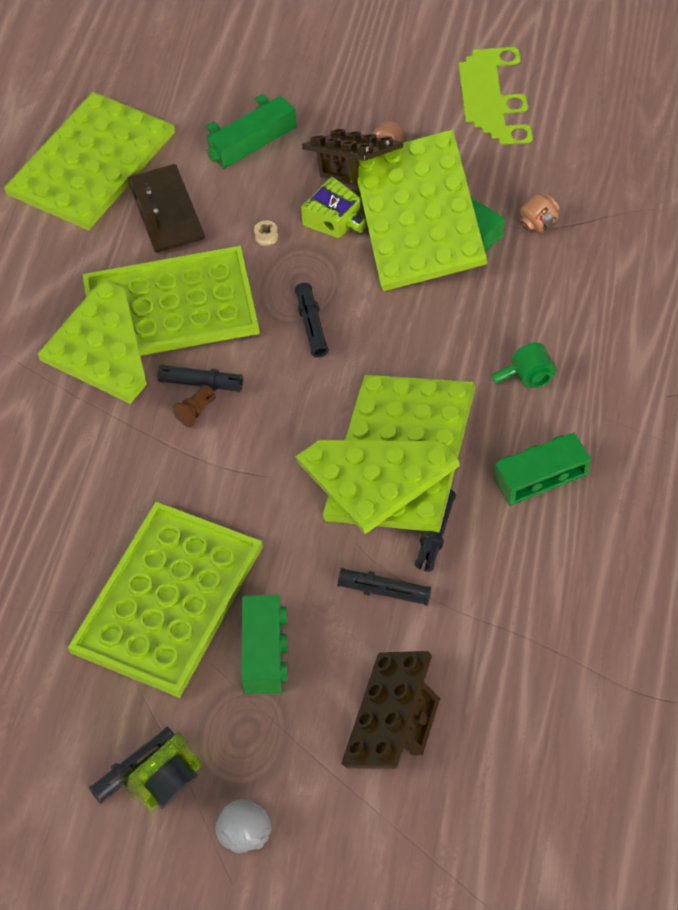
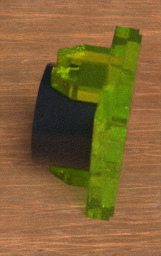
(164, 774)

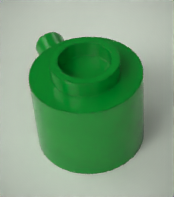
(531, 364)

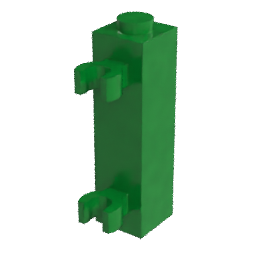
(251, 131)

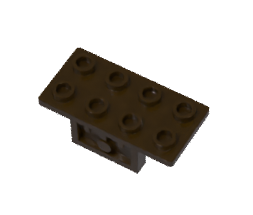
(340, 151)
(165, 208)
(393, 712)

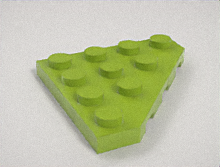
(99, 344)
(375, 476)

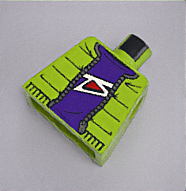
(333, 210)

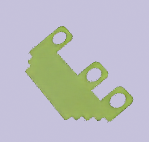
(483, 96)

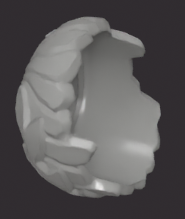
(243, 826)

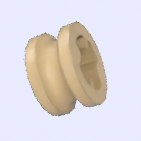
(266, 239)

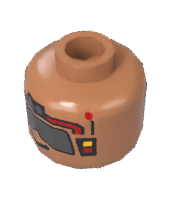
(539, 213)

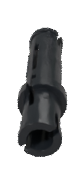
(309, 310)
(197, 377)
(433, 541)
(348, 579)
(103, 789)

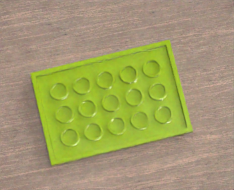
(89, 160)
(420, 212)
(185, 299)
(411, 411)
(166, 599)

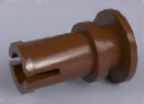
(191, 407)

